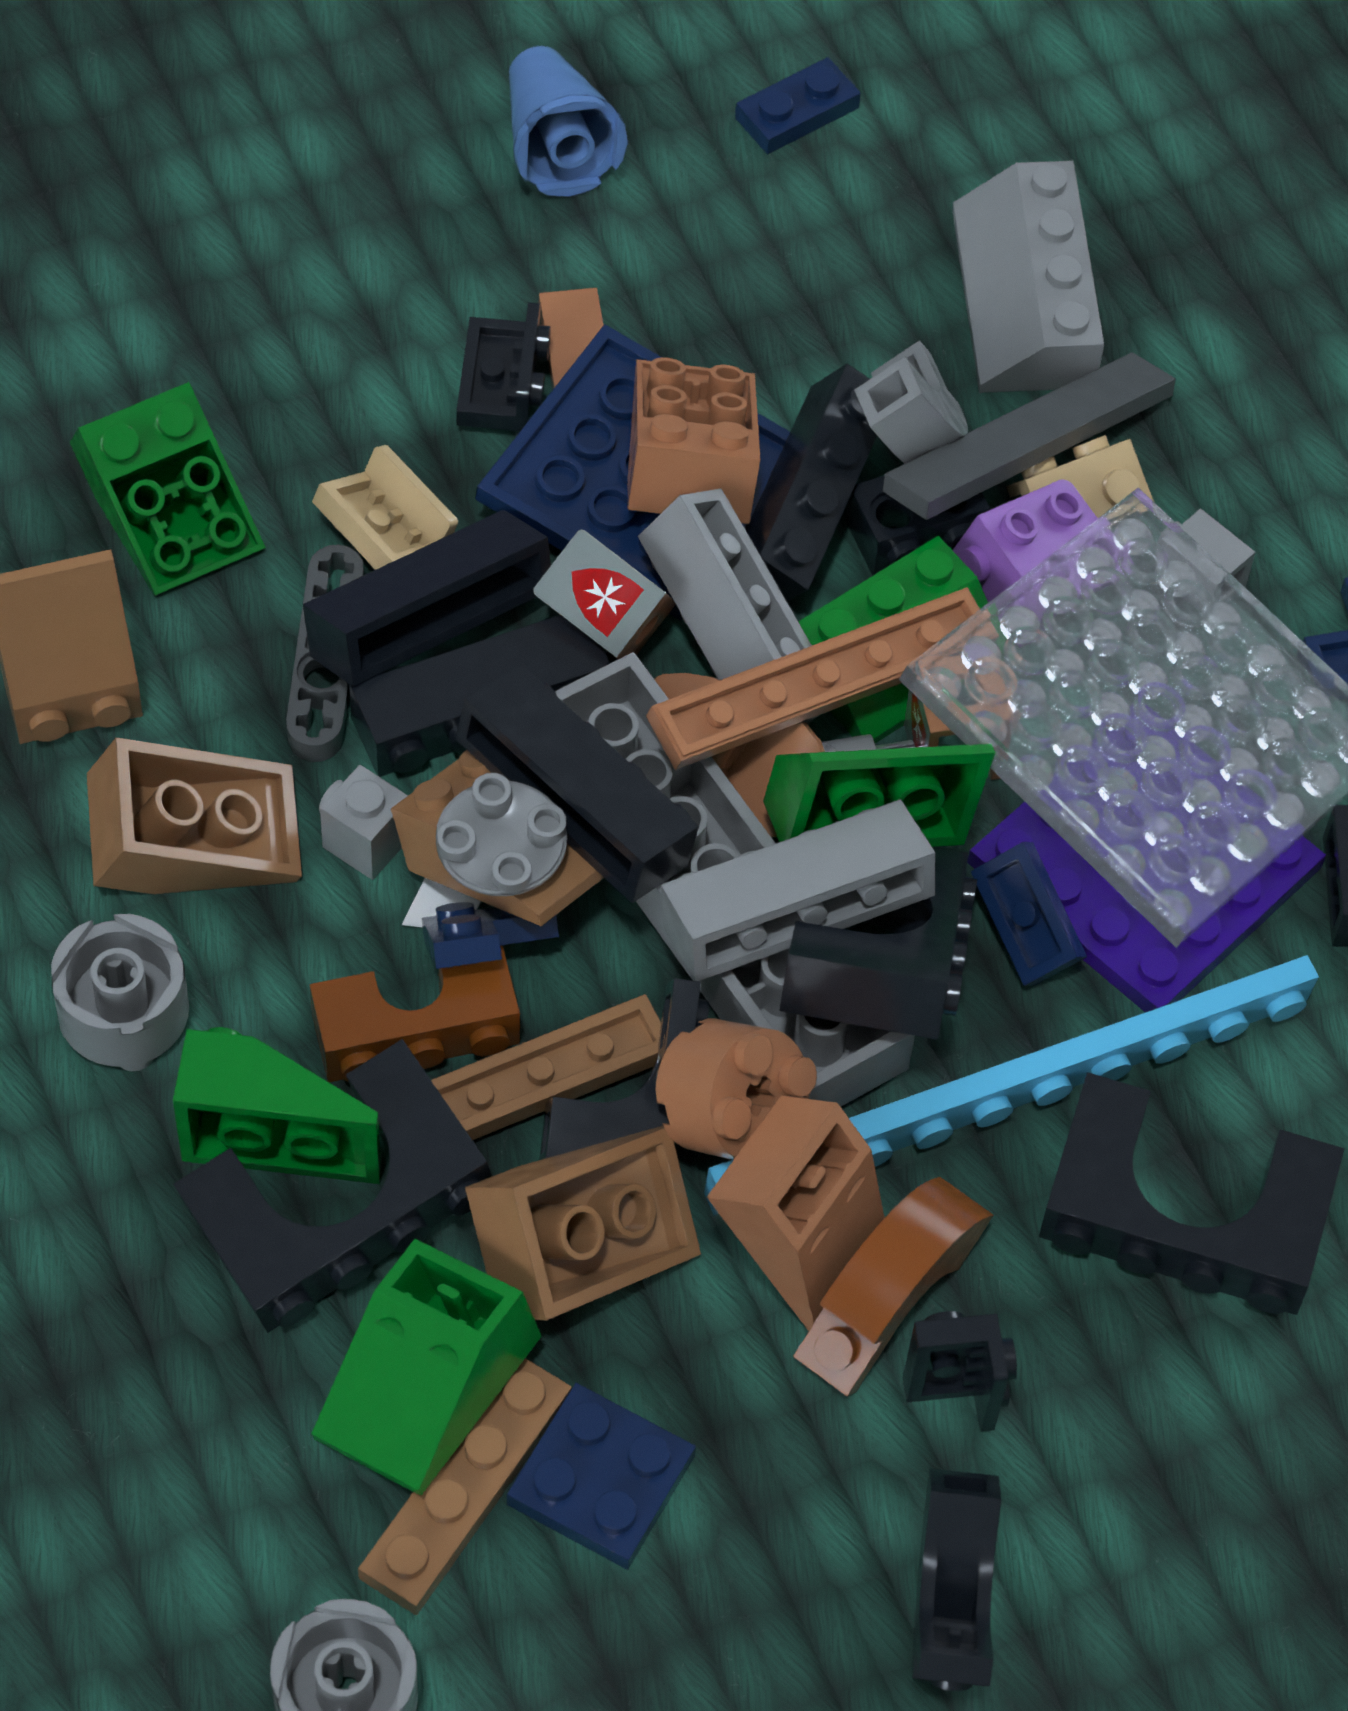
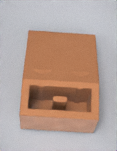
(692, 435)
(801, 1198)

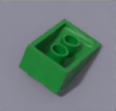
(269, 1111)

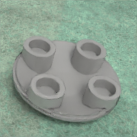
(501, 837)

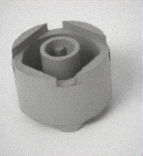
(120, 991)
(341, 1642)

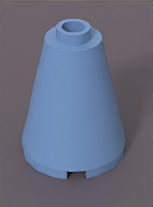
(561, 125)

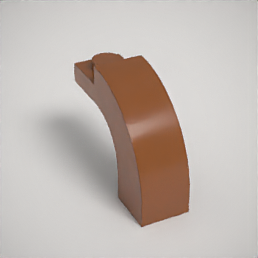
(886, 1277)

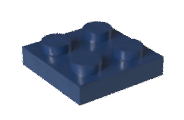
(601, 1475)

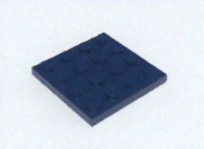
(573, 457)

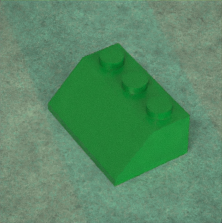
(907, 583)
(934, 783)

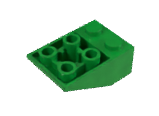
(167, 489)
(424, 1365)

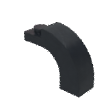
(580, 1123)
(956, 1580)

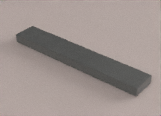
(1028, 435)

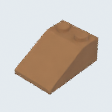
(66, 648)
(190, 820)
(416, 826)
(585, 1221)

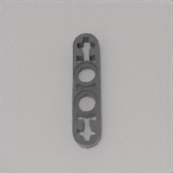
(303, 696)

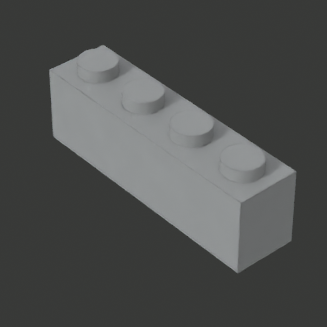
(721, 584)
(818, 878)

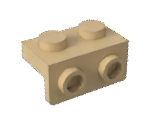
(1099, 474)
(384, 509)

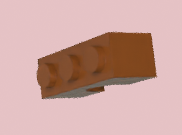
(470, 1016)

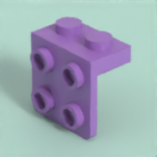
(1022, 534)

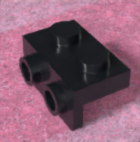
(500, 371)
(961, 1359)

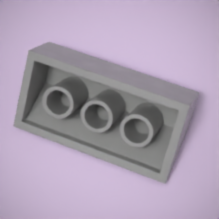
(1028, 279)

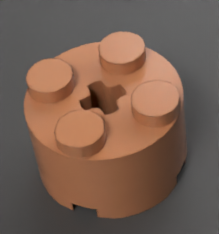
(725, 1083)

